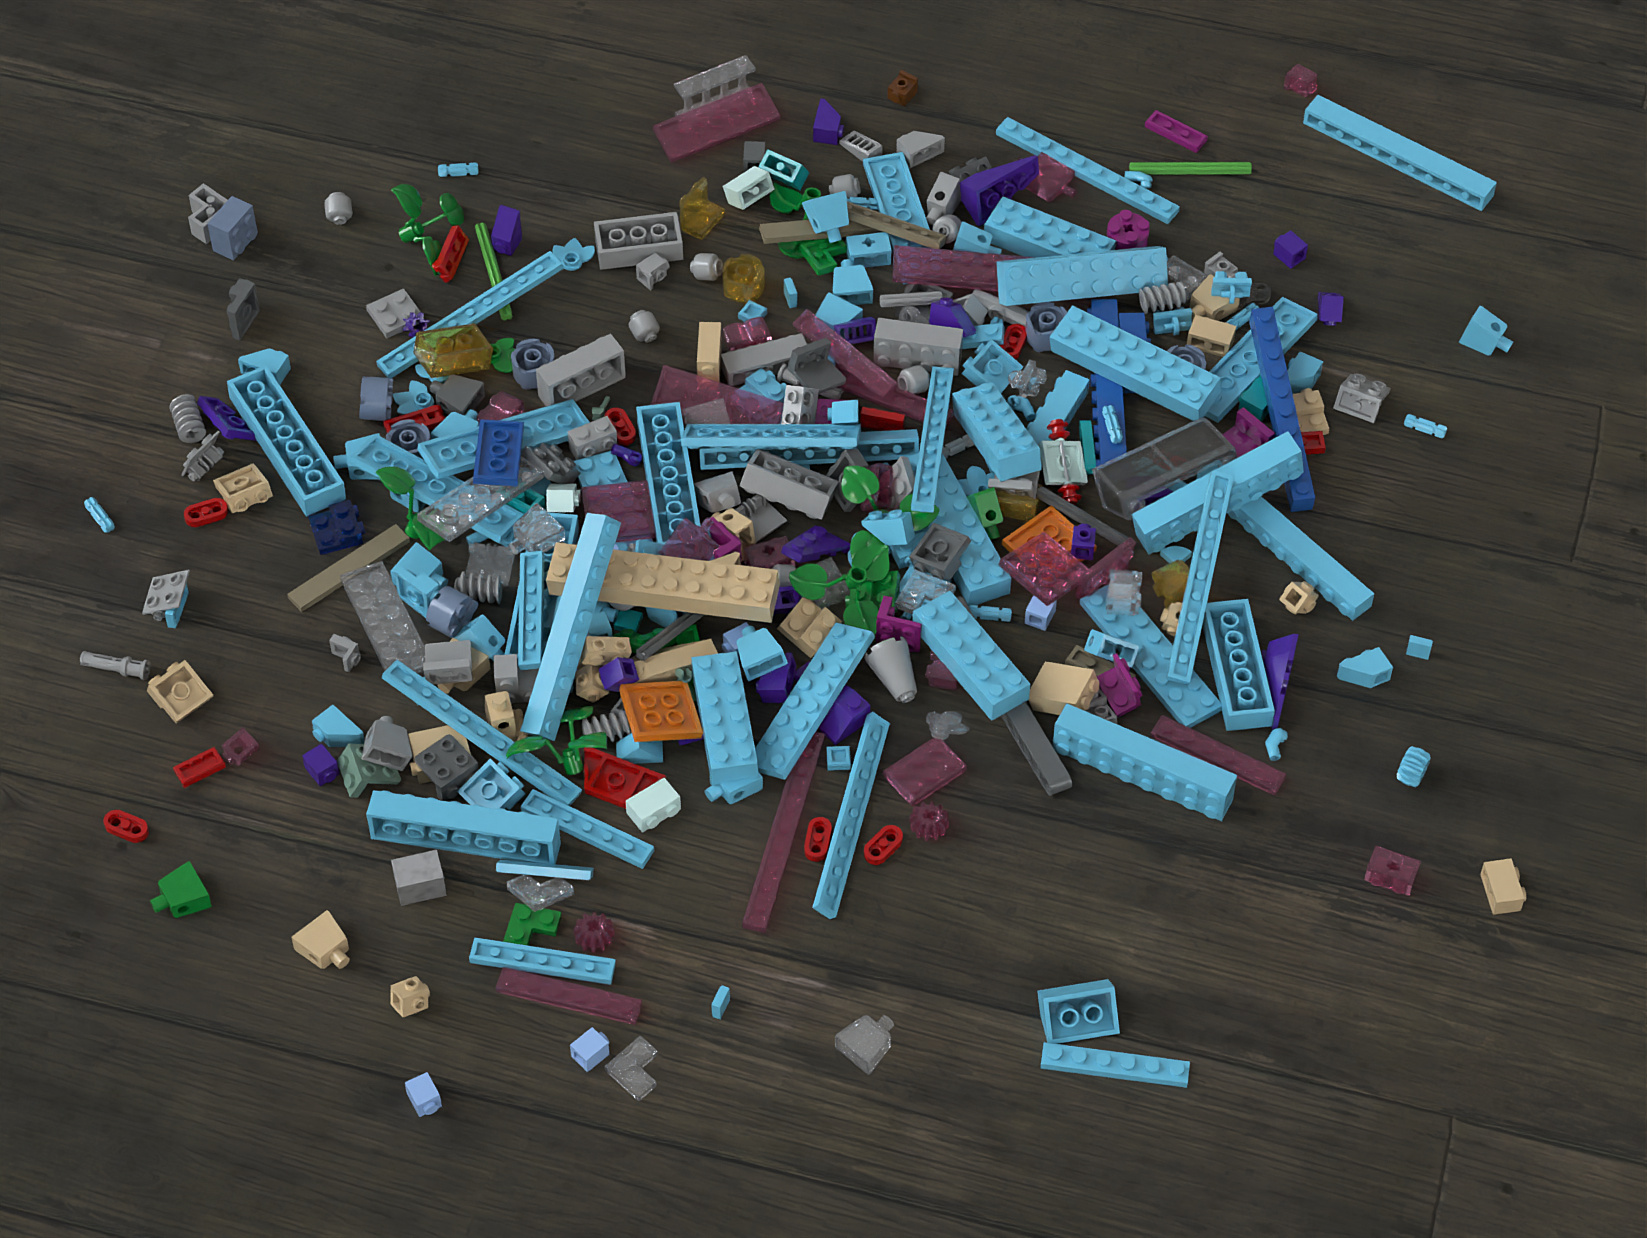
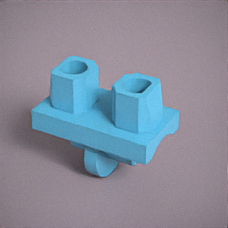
(1231, 287)
(1172, 321)

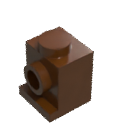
(903, 88)

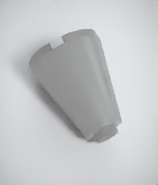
(894, 668)

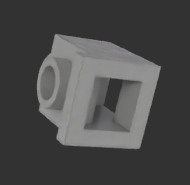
(1219, 263)
(652, 270)

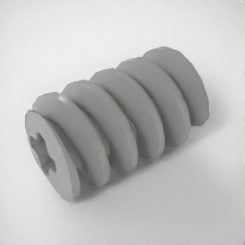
(1162, 296)
(187, 419)
(479, 587)
(609, 726)

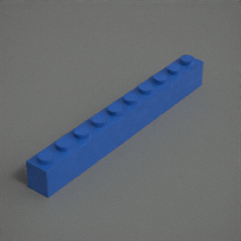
(1106, 393)
(1280, 400)

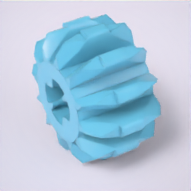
(1413, 766)

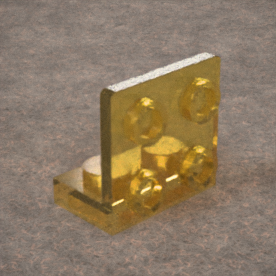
(698, 213)
(1018, 506)

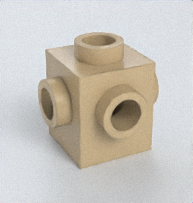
(1299, 597)
(1171, 617)
(589, 683)
(409, 996)

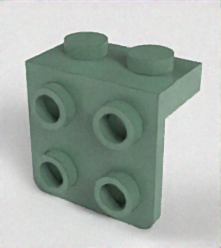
(359, 772)

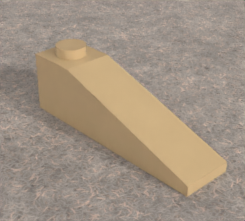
(664, 662)

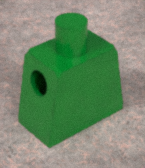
(986, 504)
(181, 892)

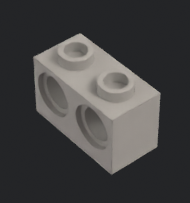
(799, 405)

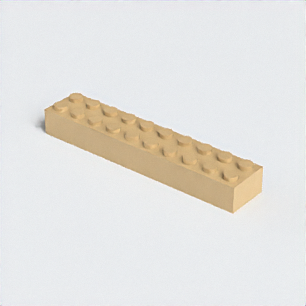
(677, 584)

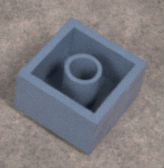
(232, 228)

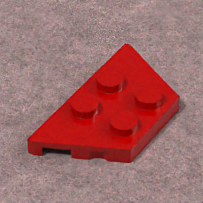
(615, 778)

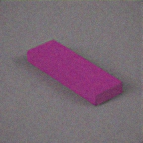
(1176, 131)

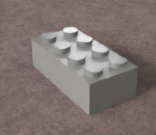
(633, 239)
(912, 344)
(581, 372)
(788, 484)

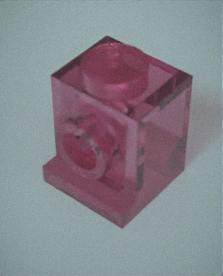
(1301, 80)
(239, 739)

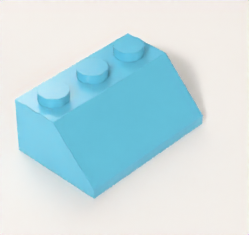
(1079, 1011)

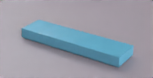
(543, 869)

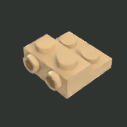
(1310, 411)
(243, 488)
(808, 626)
(603, 650)
(179, 691)

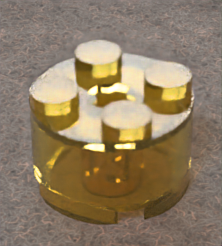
(743, 278)
(1171, 582)

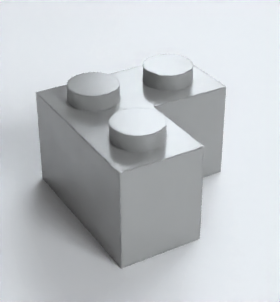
(204, 205)
(513, 680)

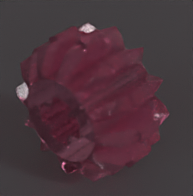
(929, 820)
(594, 931)

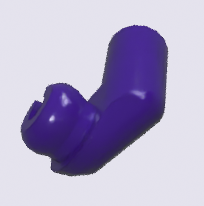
(630, 456)

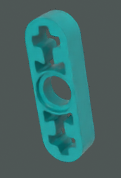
(1087, 445)

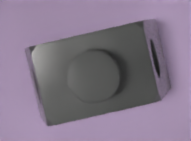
(458, 394)

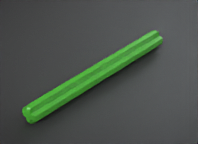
(1185, 168)
(491, 264)

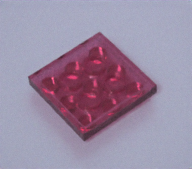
(625, 503)
(1044, 568)

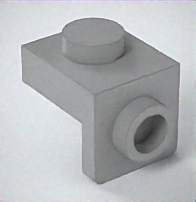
(346, 649)

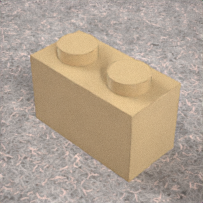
(1211, 335)
(1503, 886)

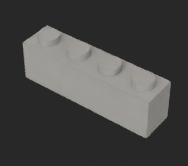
(770, 356)

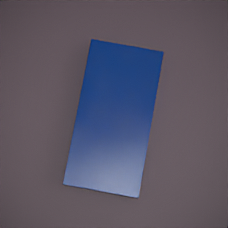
(498, 452)

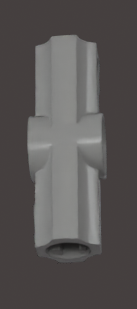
(1011, 314)

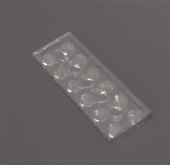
(474, 502)
(384, 617)

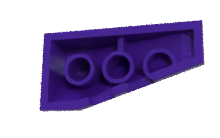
(985, 189)
(1278, 666)
(845, 714)

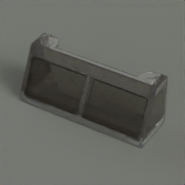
(1160, 464)

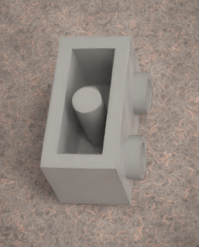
(592, 438)

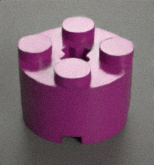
(1128, 230)

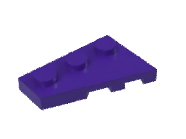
(224, 419)
(813, 544)

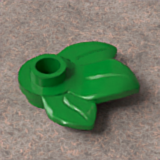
(502, 355)

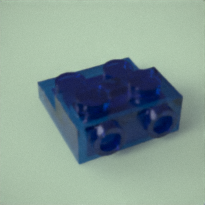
(337, 527)

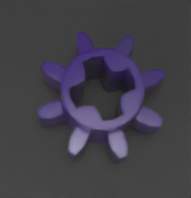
(411, 321)

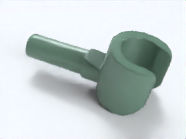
(599, 412)
(683, 676)

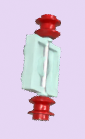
(1063, 462)

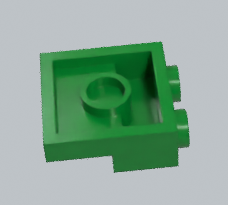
(876, 590)

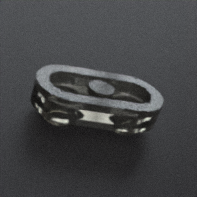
(1259, 294)

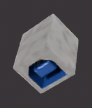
(418, 877)

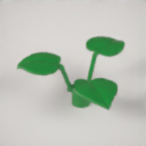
(785, 201)
(411, 203)
(400, 482)
(860, 484)
(867, 563)
(571, 757)

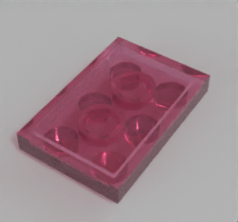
(1099, 573)
(924, 771)

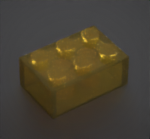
(453, 350)

